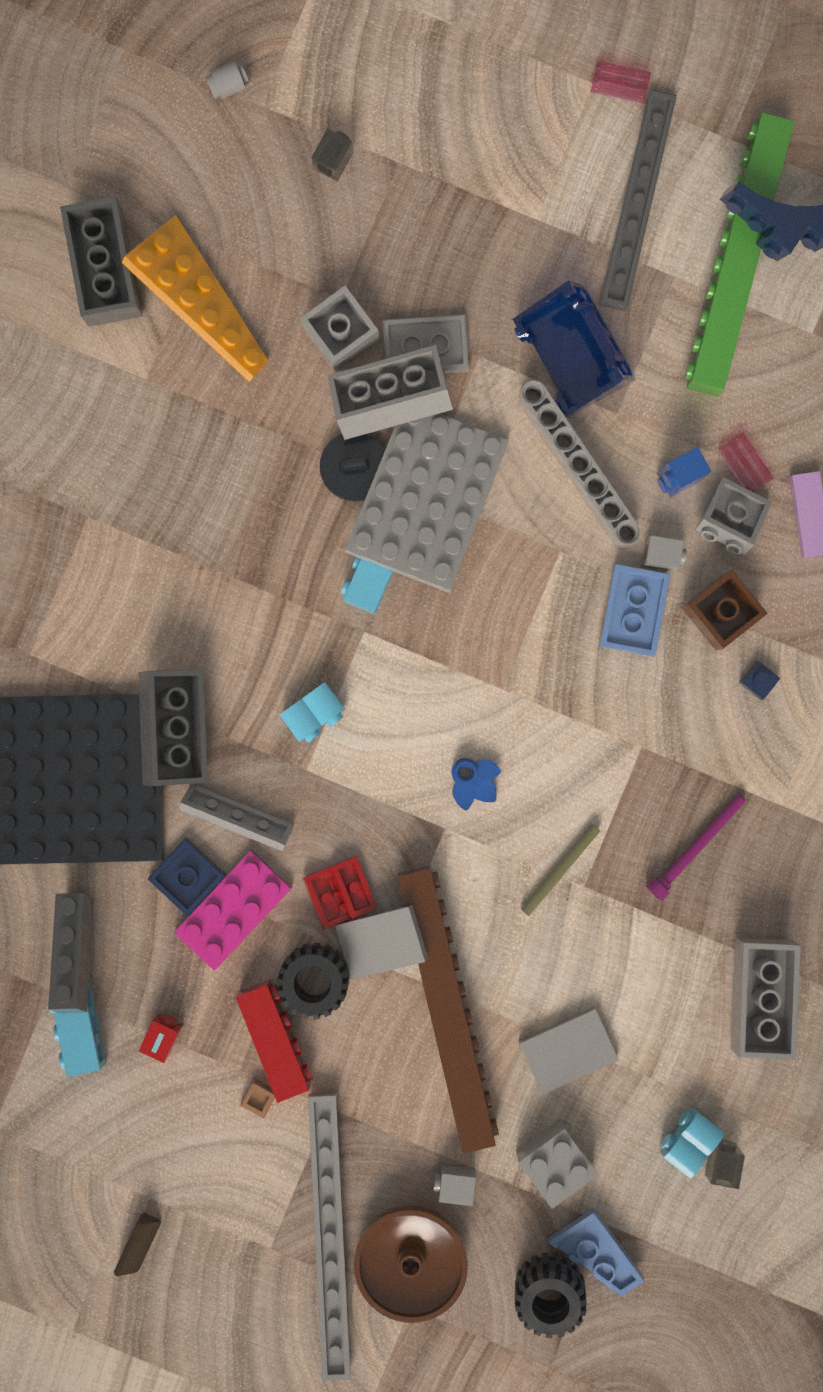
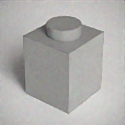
(663, 553)
(455, 1185)

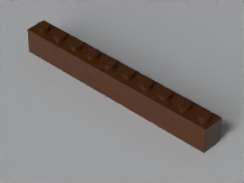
(447, 1013)

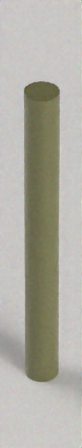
(560, 870)

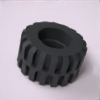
(313, 1004)
(555, 1315)

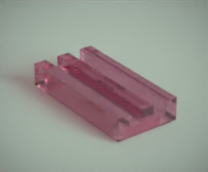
(618, 86)
(724, 450)

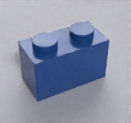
(683, 472)

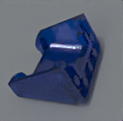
(574, 347)

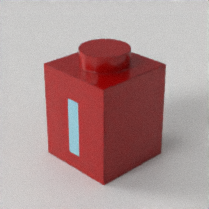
(161, 1037)

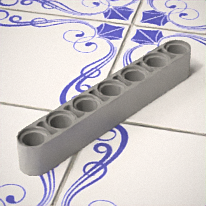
(577, 450)

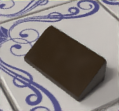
(137, 1245)

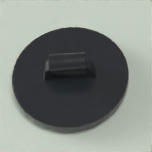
(350, 466)

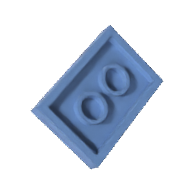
(634, 610)

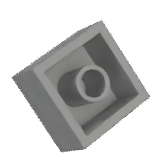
(340, 328)
(556, 1164)

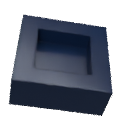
(759, 680)

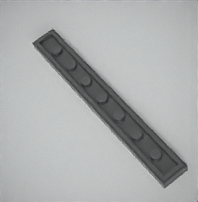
(638, 200)

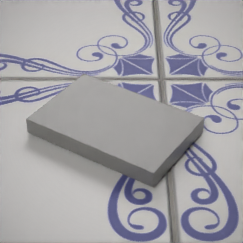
(415, 333)
(381, 942)
(568, 1050)

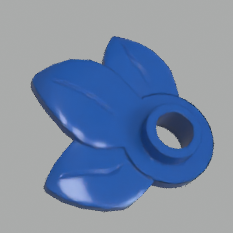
(477, 784)

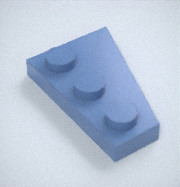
(597, 1249)

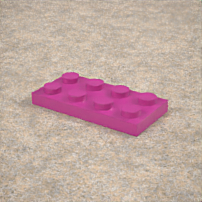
(232, 910)

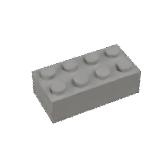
(389, 392)
(765, 998)

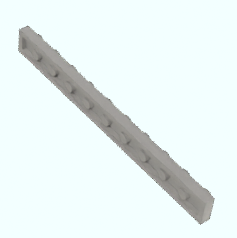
(329, 1236)

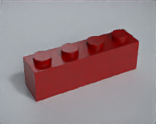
(274, 1041)

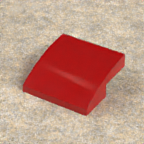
(339, 892)

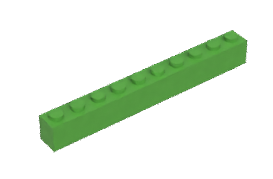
(738, 260)

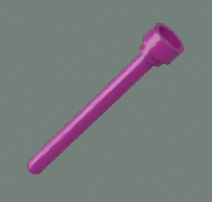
(660, 886)

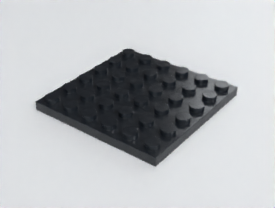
(75, 782)

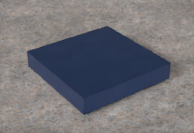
(187, 877)

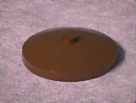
(410, 1264)

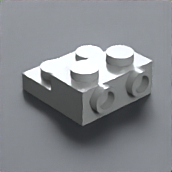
(733, 517)

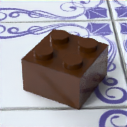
(724, 610)

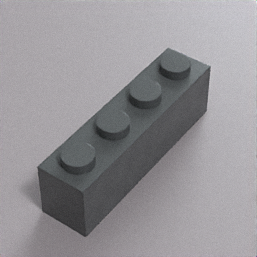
(71, 953)

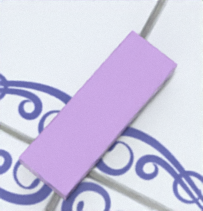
(808, 508)

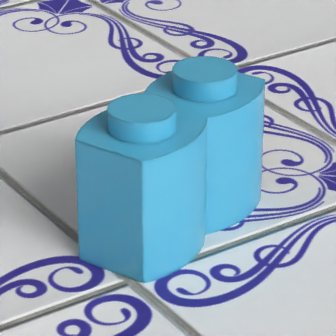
(312, 712)
(691, 1142)

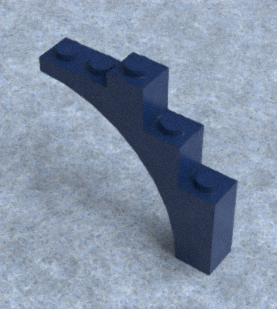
(778, 223)

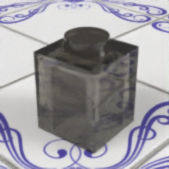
(332, 154)
(725, 1165)

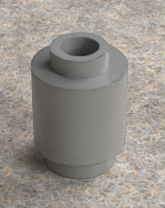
(227, 80)

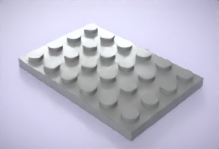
(427, 499)

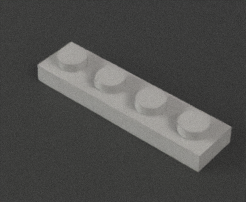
(236, 817)

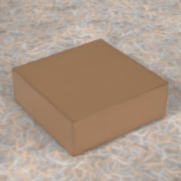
(258, 1098)

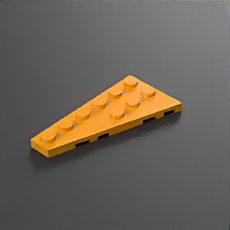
(184, 282)

